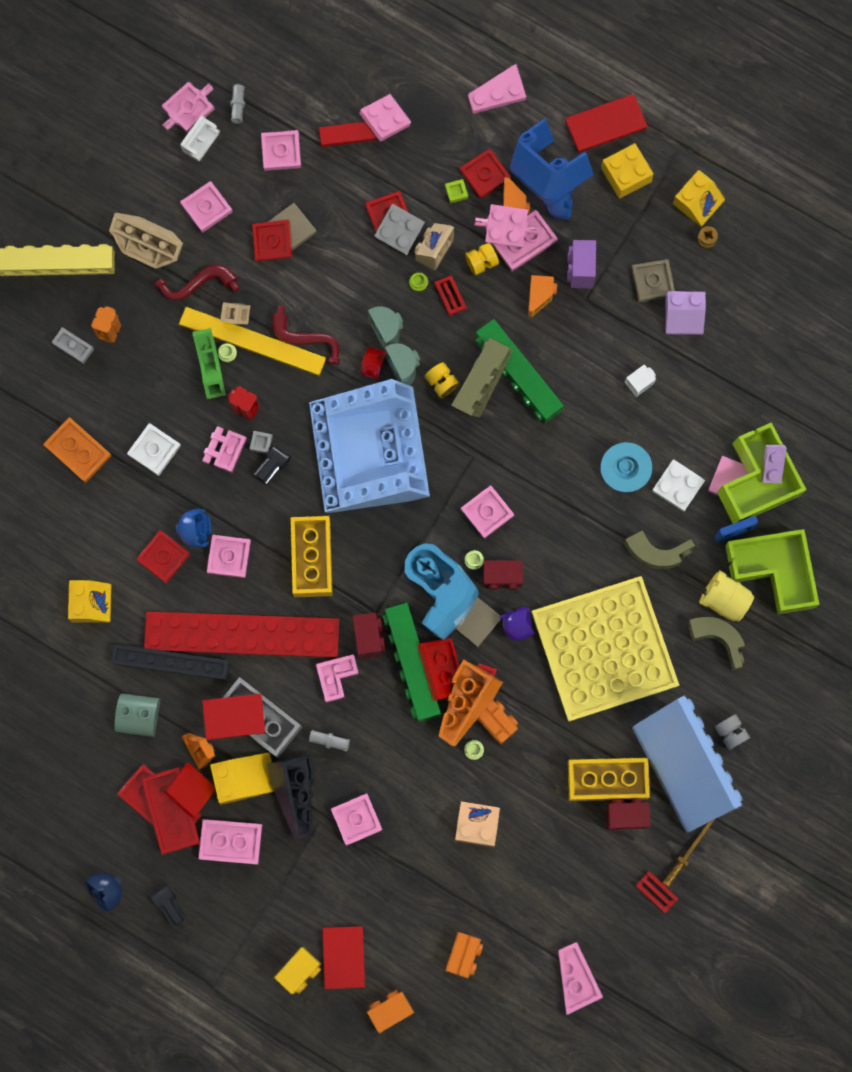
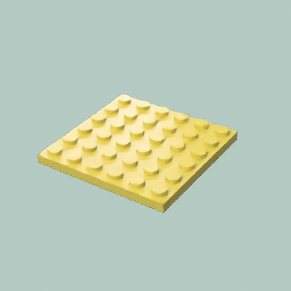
(605, 648)

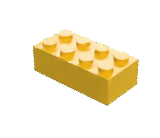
(311, 556)
(608, 779)

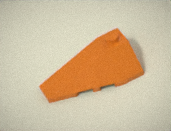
(469, 698)

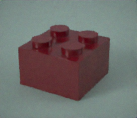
(367, 636)
(627, 815)

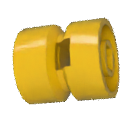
(481, 259)
(439, 374)

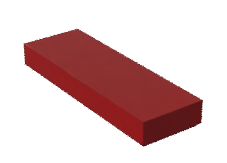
(346, 134)

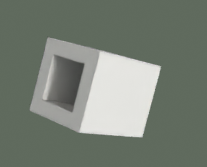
(640, 380)

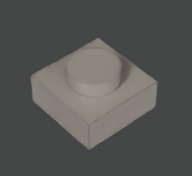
(261, 442)

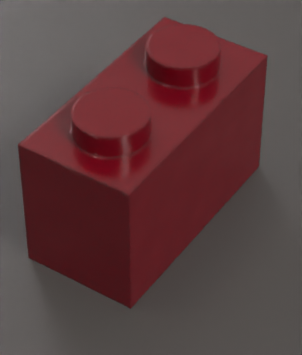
(503, 574)

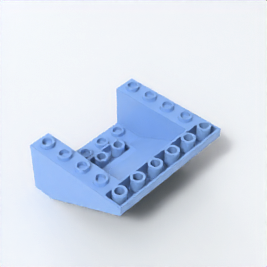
(369, 447)
(687, 764)

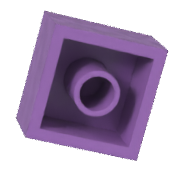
(582, 264)

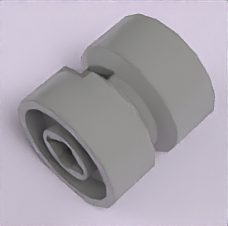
(732, 732)

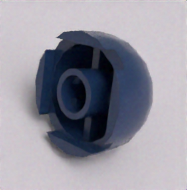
(105, 890)

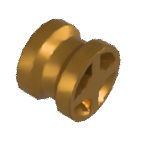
(707, 241)

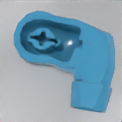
(445, 583)

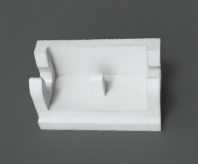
(199, 138)

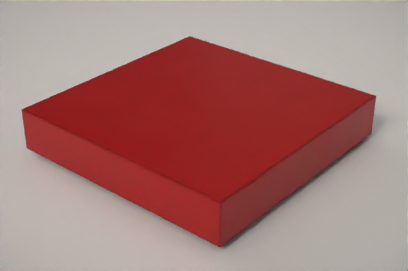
(484, 173)
(379, 207)
(272, 240)
(163, 556)
(190, 790)

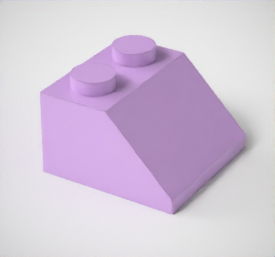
(685, 313)

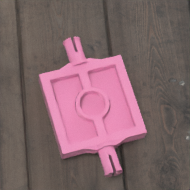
(187, 106)
(506, 226)

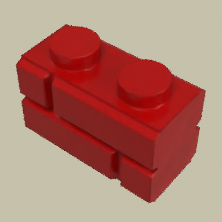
(243, 403)

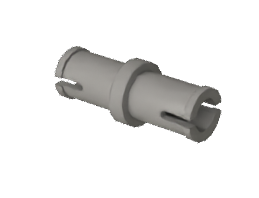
(237, 103)
(329, 740)

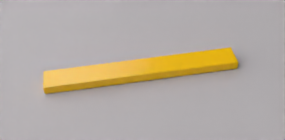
(254, 341)

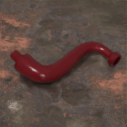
(213, 271)
(279, 327)

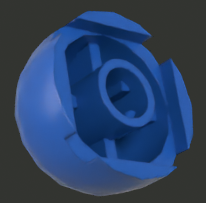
(561, 208)
(194, 528)

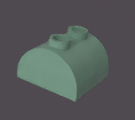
(385, 325)
(402, 362)
(137, 715)

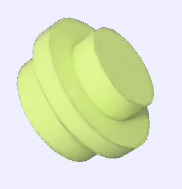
(227, 352)
(474, 560)
(474, 749)

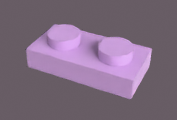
(773, 463)

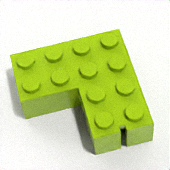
(747, 494)
(784, 560)

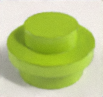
(418, 281)

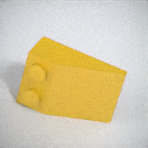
(242, 778)

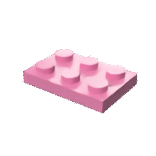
(532, 244)
(230, 842)

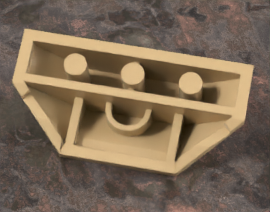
(145, 240)

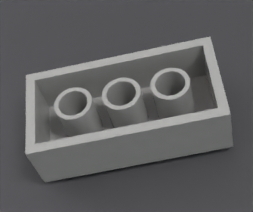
(278, 725)

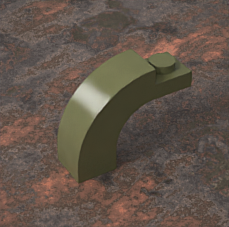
(655, 558)
(723, 632)

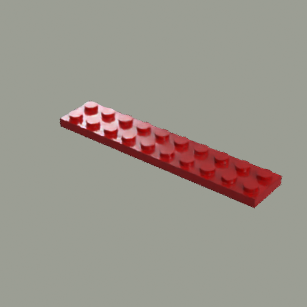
(242, 634)

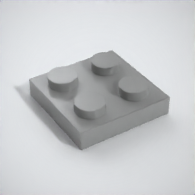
(399, 229)

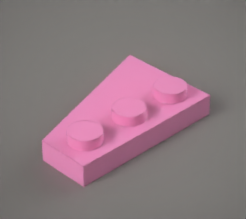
(499, 91)
(577, 979)

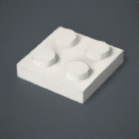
(153, 449)
(678, 485)

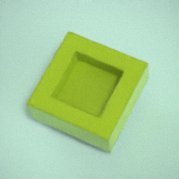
(456, 191)

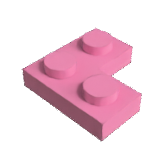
(331, 673)

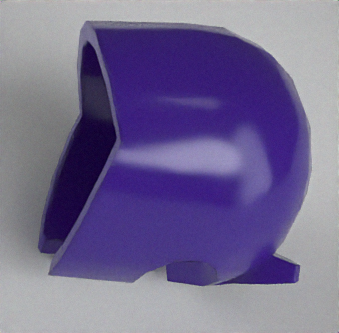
(517, 624)

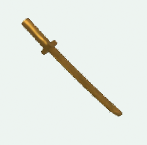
(682, 861)

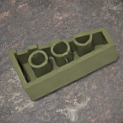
(483, 378)

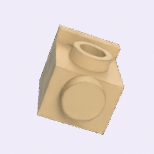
(235, 313)

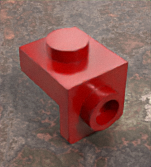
(372, 363)

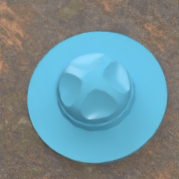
(626, 467)

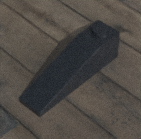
(292, 786)

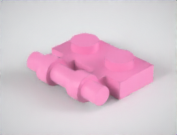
(229, 452)

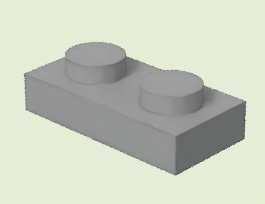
(72, 345)

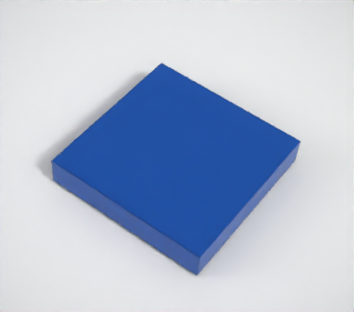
(736, 529)

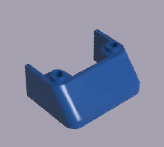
(546, 179)

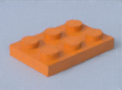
(77, 450)

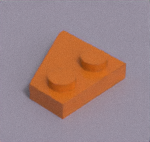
(199, 748)

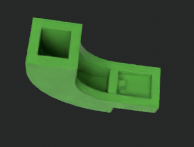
(209, 363)

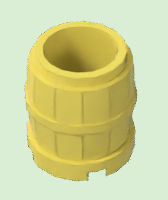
(727, 597)

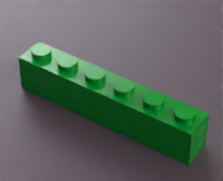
(523, 375)
(406, 641)

